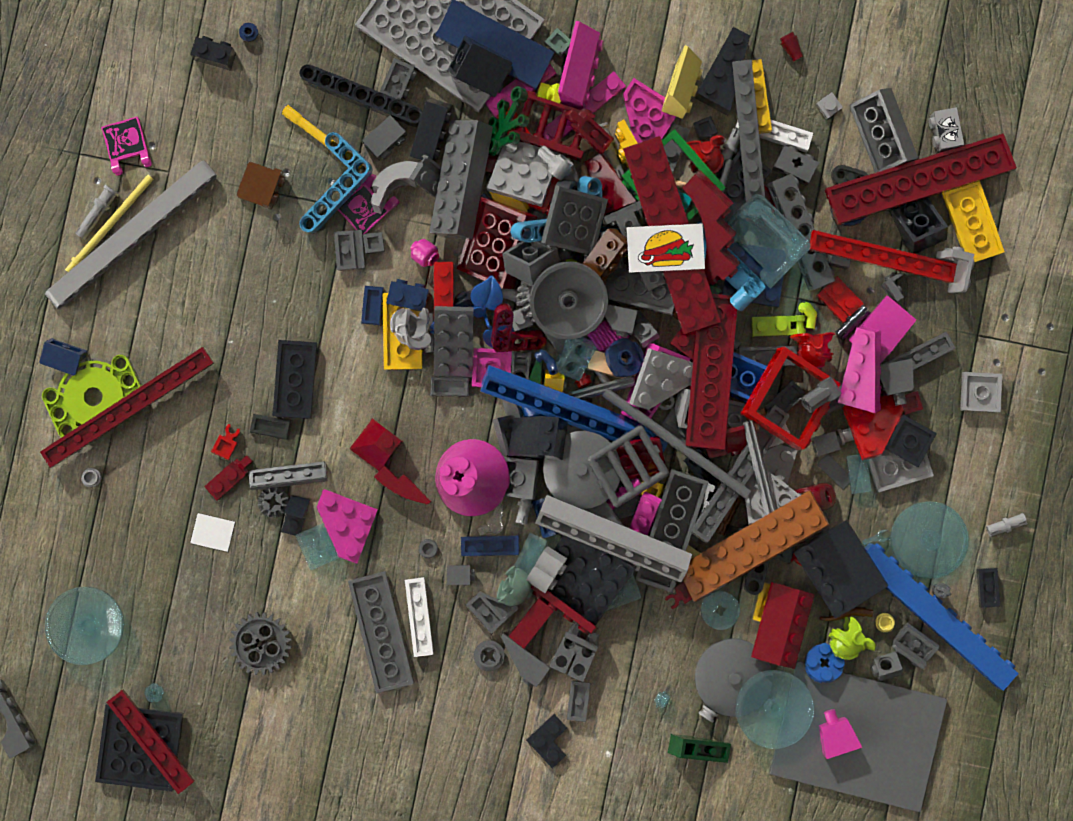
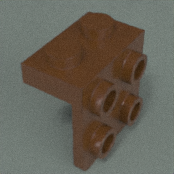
(261, 185)

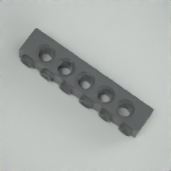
(785, 207)

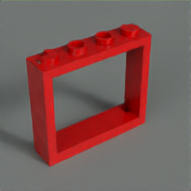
(762, 388)

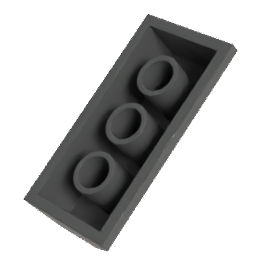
(883, 130)

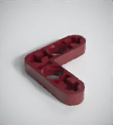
(531, 339)

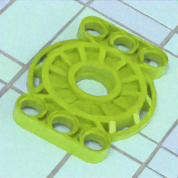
(73, 399)

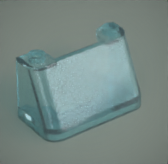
(768, 238)

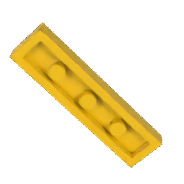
(763, 114)

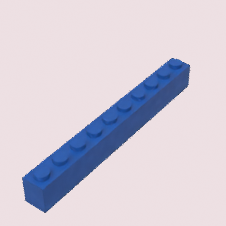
(558, 404)
(943, 620)

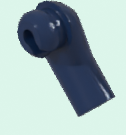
(549, 360)

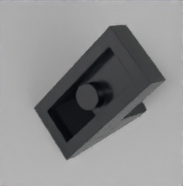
(295, 515)

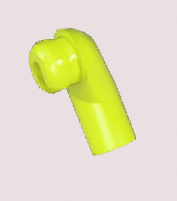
(810, 313)

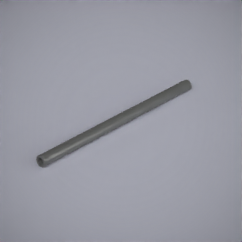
(676, 443)

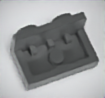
(398, 79)
(914, 646)

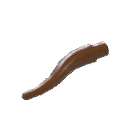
(857, 611)

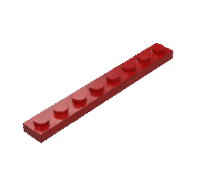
(882, 256)

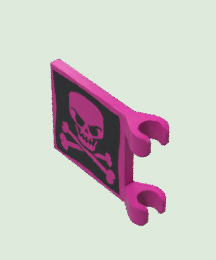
(125, 141)
(359, 209)

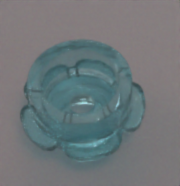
(149, 692)
(662, 699)

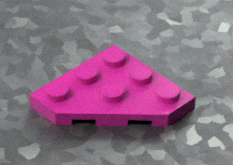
(645, 113)
(346, 523)

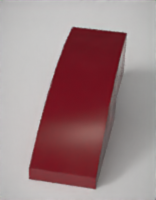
(401, 486)

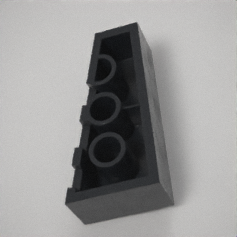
(718, 86)

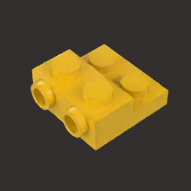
(624, 138)

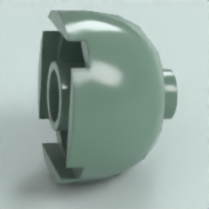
(515, 588)

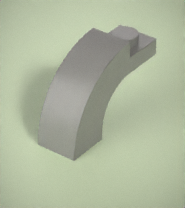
(390, 179)

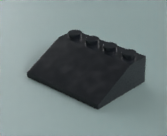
(840, 568)

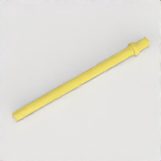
(110, 223)

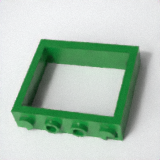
(692, 156)

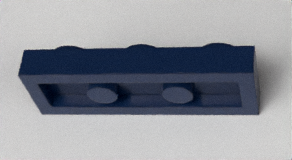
(489, 545)

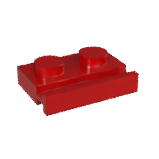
(840, 299)

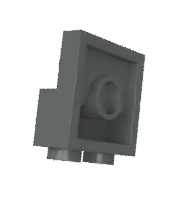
(522, 478)

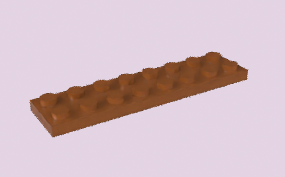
(754, 545)

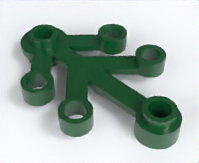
(505, 122)

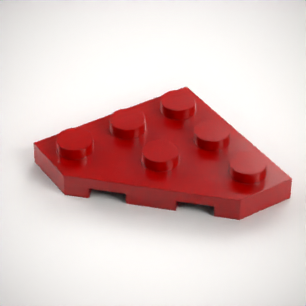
(872, 429)

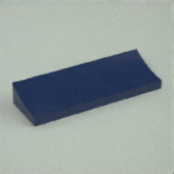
(527, 57)

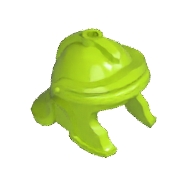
(850, 641)

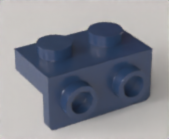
(407, 295)

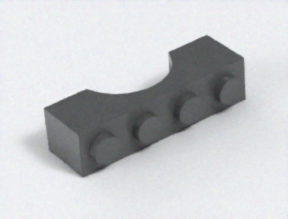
(17, 736)

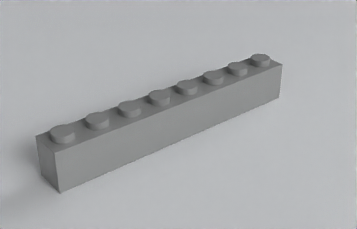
(614, 538)

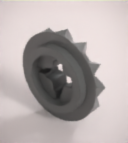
(277, 510)
(479, 656)

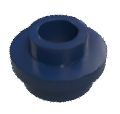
(251, 37)

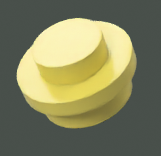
(884, 622)

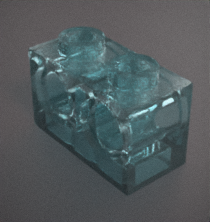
(579, 358)

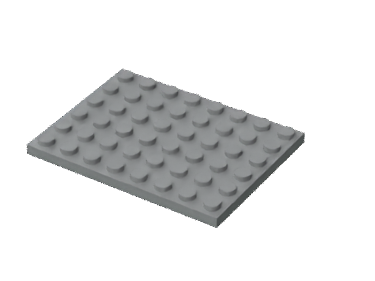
(410, 32)

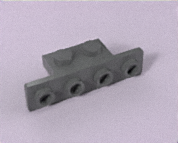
(504, 424)

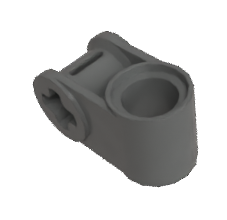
(519, 365)

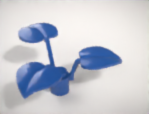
(483, 296)

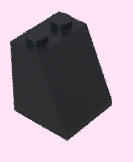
(480, 66)

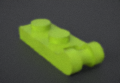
(777, 325)

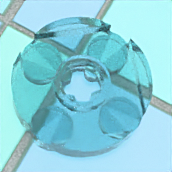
(729, 616)

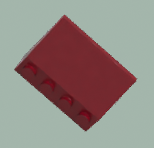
(491, 238)

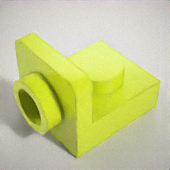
(549, 92)

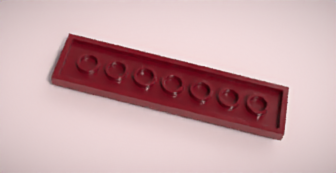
(712, 379)

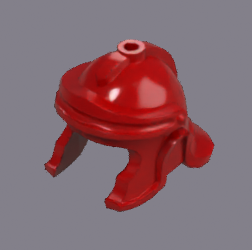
(709, 153)
(814, 347)

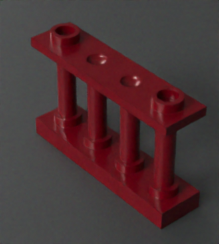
(537, 139)

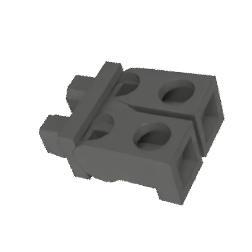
(576, 647)

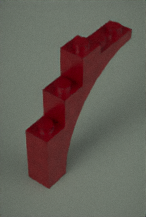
(713, 208)

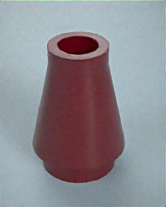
(791, 46)

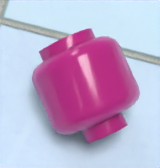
(424, 253)

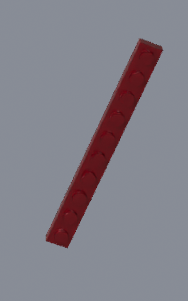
(126, 407)

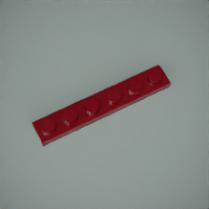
(150, 741)

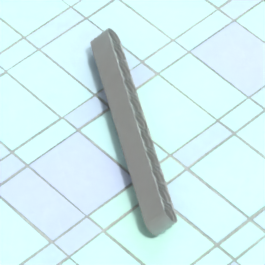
(130, 234)

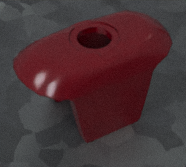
(819, 493)

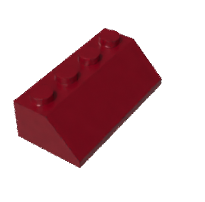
(782, 625)

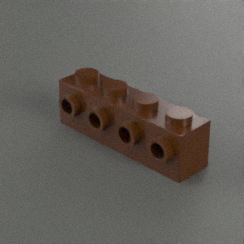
(607, 253)

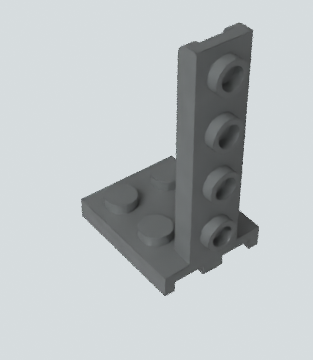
(627, 218)

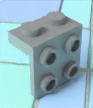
(965, 263)

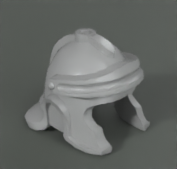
(411, 329)

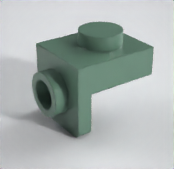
(558, 43)

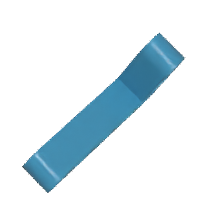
(345, 193)
(531, 228)
(744, 281)

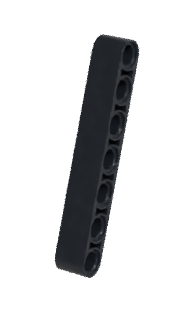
(354, 89)

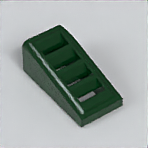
(536, 374)

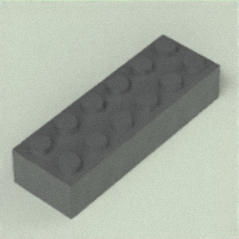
(461, 179)
(674, 520)

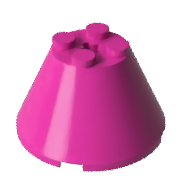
(472, 477)

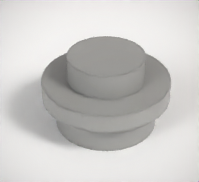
(91, 477)

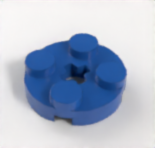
(813, 662)

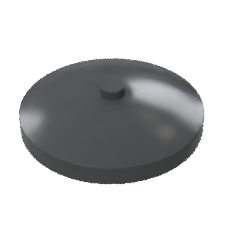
(568, 300)
(573, 478)
(724, 671)

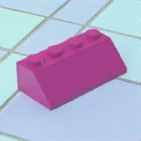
(580, 66)

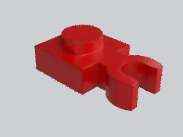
(225, 445)

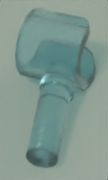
(878, 537)

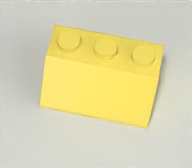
(683, 84)

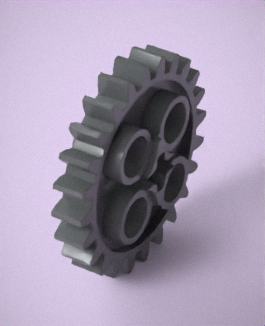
(254, 627)

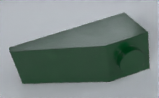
(698, 748)

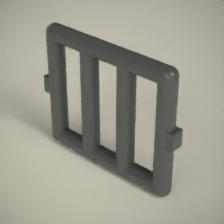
(647, 481)

